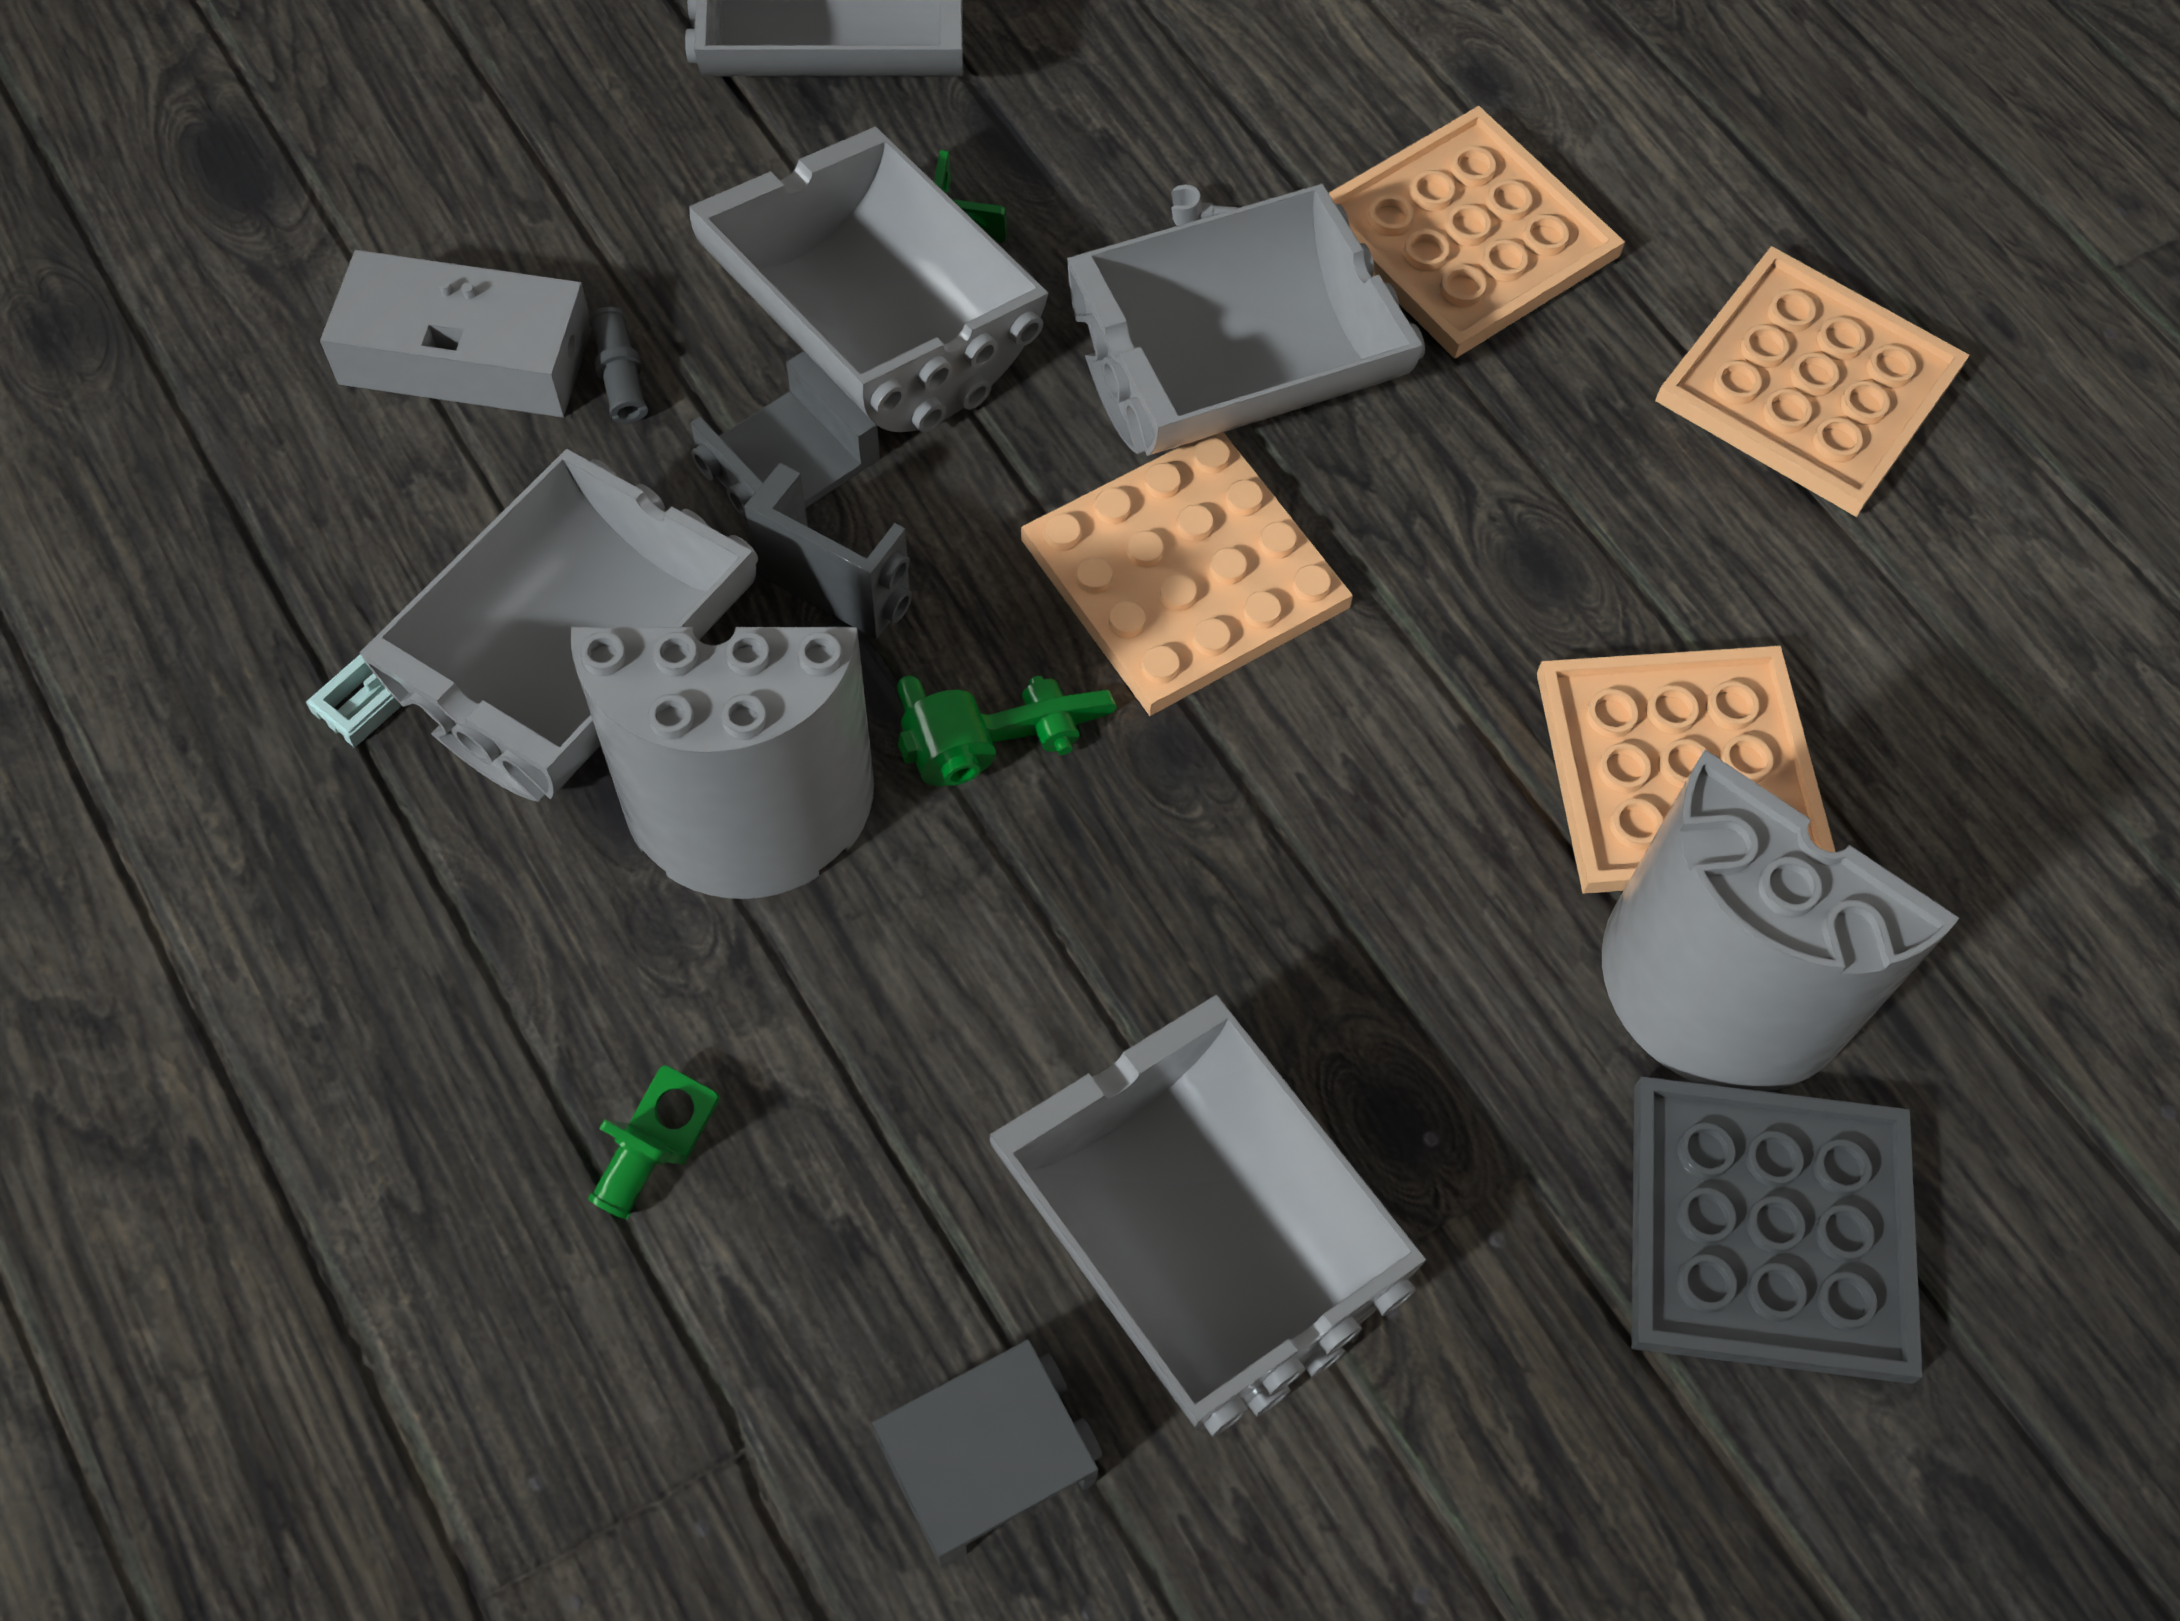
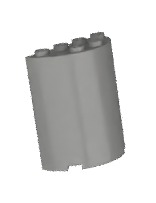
(826, 37)
(877, 279)
(1237, 320)
(493, 630)
(734, 756)
(1751, 946)
(1211, 1215)

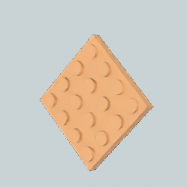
(1473, 230)
(1812, 380)
(1185, 570)
(1637, 726)

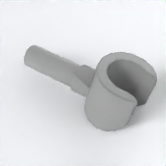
(1188, 205)

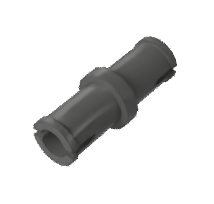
(618, 365)

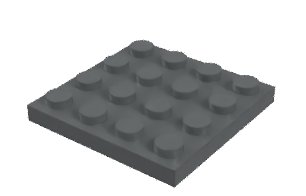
(1774, 1231)

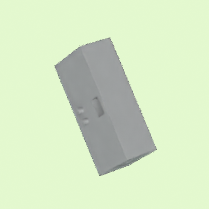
(457, 333)

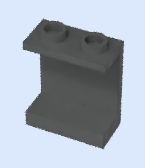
(807, 429)
(818, 569)
(986, 1448)

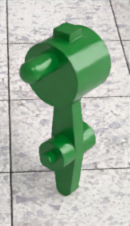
(955, 741)

